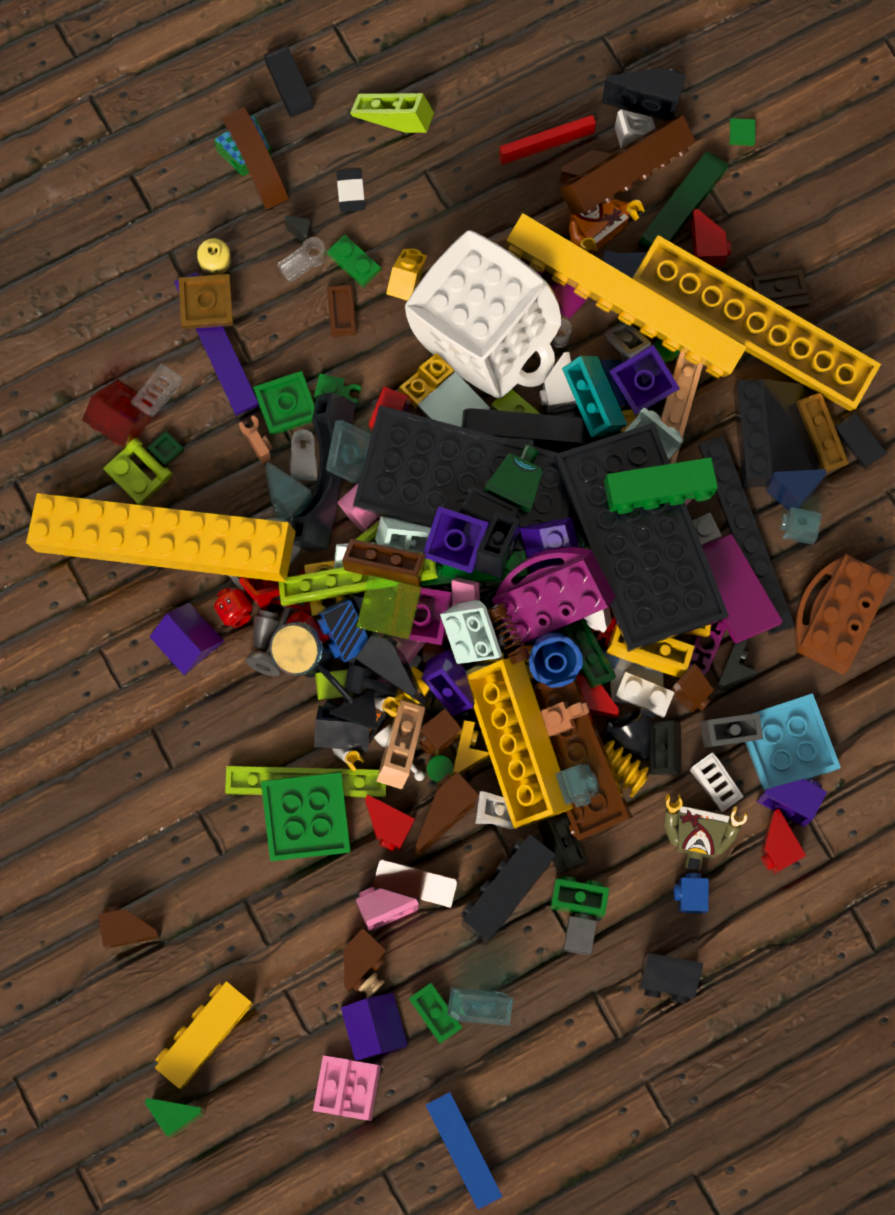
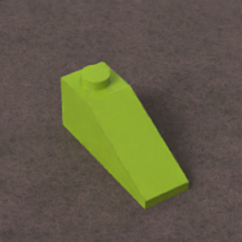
(396, 111)

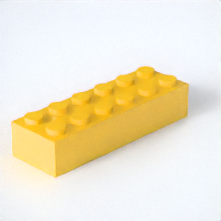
(517, 742)

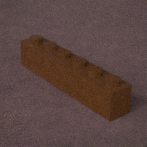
(628, 165)

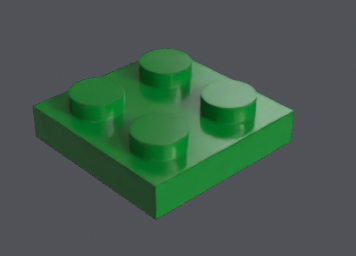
(285, 403)

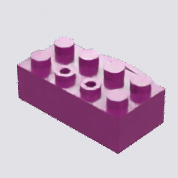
(554, 593)

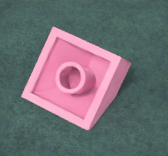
(384, 907)

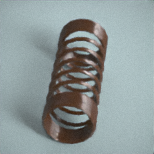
(519, 654)

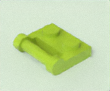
(131, 478)

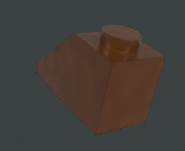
(693, 689)
(123, 928)

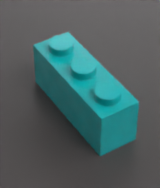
(594, 396)

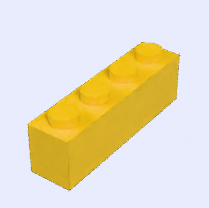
(203, 1035)

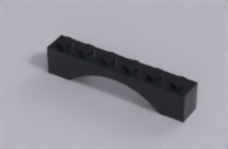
(316, 519)

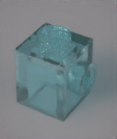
(801, 525)
(578, 785)

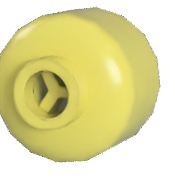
(214, 256)

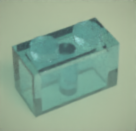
(480, 1006)

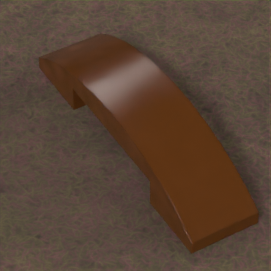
(255, 157)

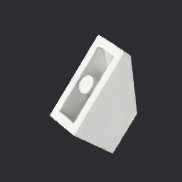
(556, 388)

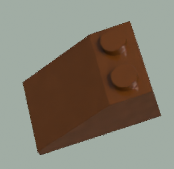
(449, 805)

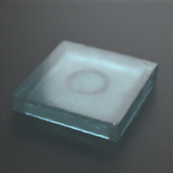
(348, 451)

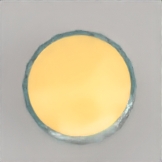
(296, 648)

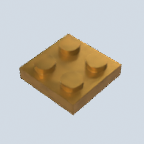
(205, 301)

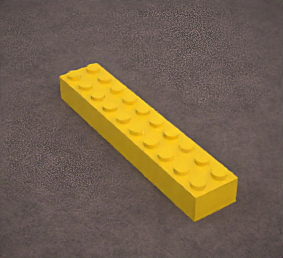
(625, 297)
(758, 323)
(161, 537)

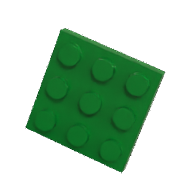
(305, 816)

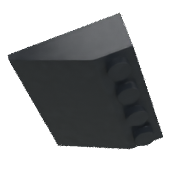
(771, 430)

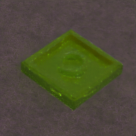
(389, 607)

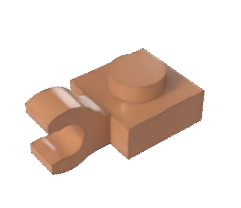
(260, 445)
(561, 717)

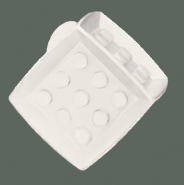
(486, 315)

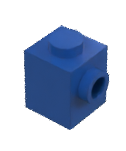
(692, 894)

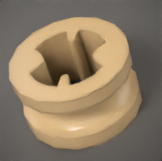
(371, 985)

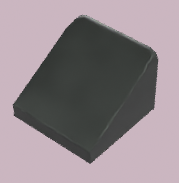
(298, 227)

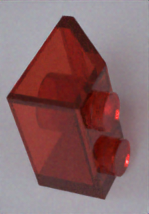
(114, 415)

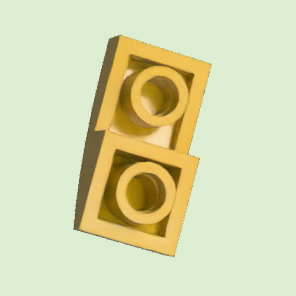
(426, 380)

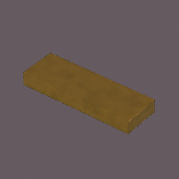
(822, 432)

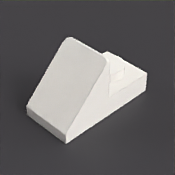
(493, 810)

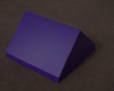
(185, 637)
(374, 1026)

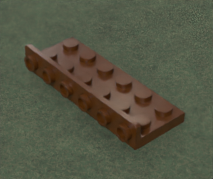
(583, 747)

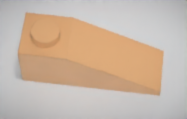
(401, 745)

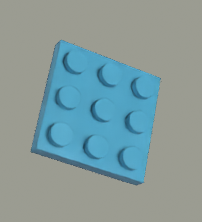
(792, 744)

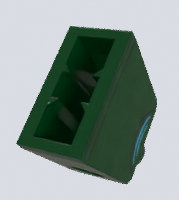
(517, 479)

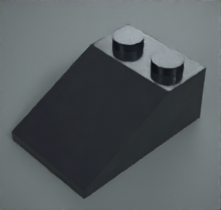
(645, 92)

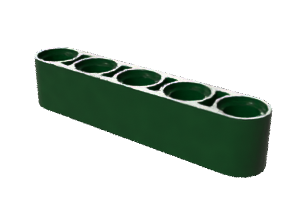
(685, 200)

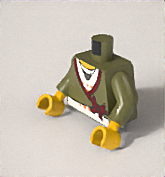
(700, 832)

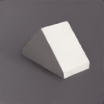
(631, 126)

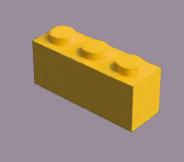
(664, 656)

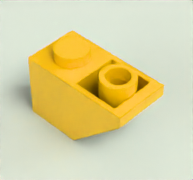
(406, 273)

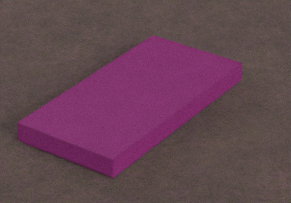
(742, 593)

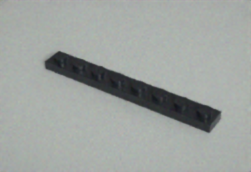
(744, 527)

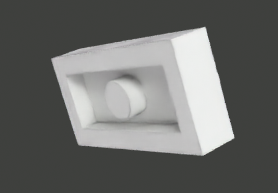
(644, 694)

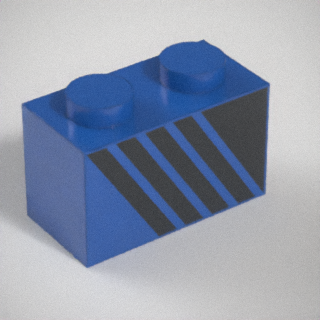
(341, 625)

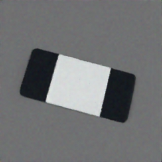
(350, 190)

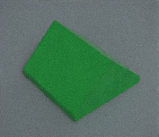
(173, 1116)

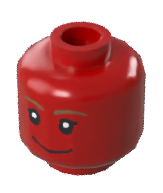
(233, 607)

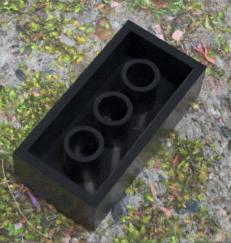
(508, 889)

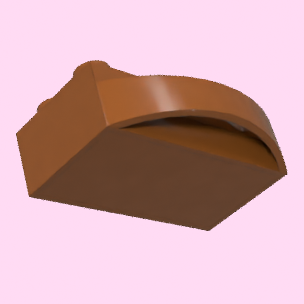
(840, 612)

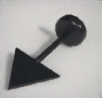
(357, 710)

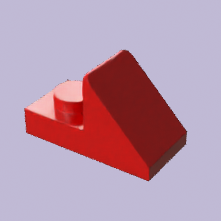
(261, 590)

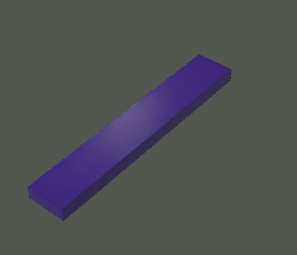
(226, 366)

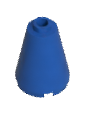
(555, 659)

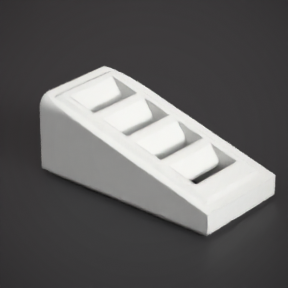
(718, 768)

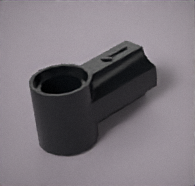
(362, 680)

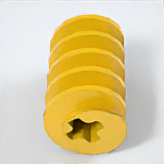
(625, 770)

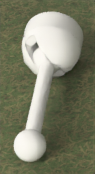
(382, 738)

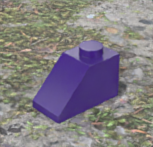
(448, 682)

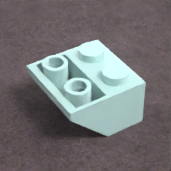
(470, 632)

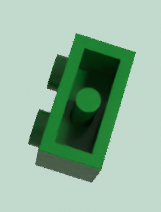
(579, 897)

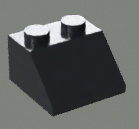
(669, 977)

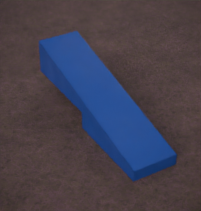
(463, 1151)

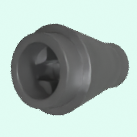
(264, 628)

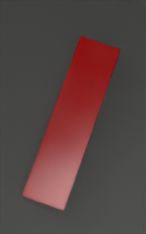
(547, 139)

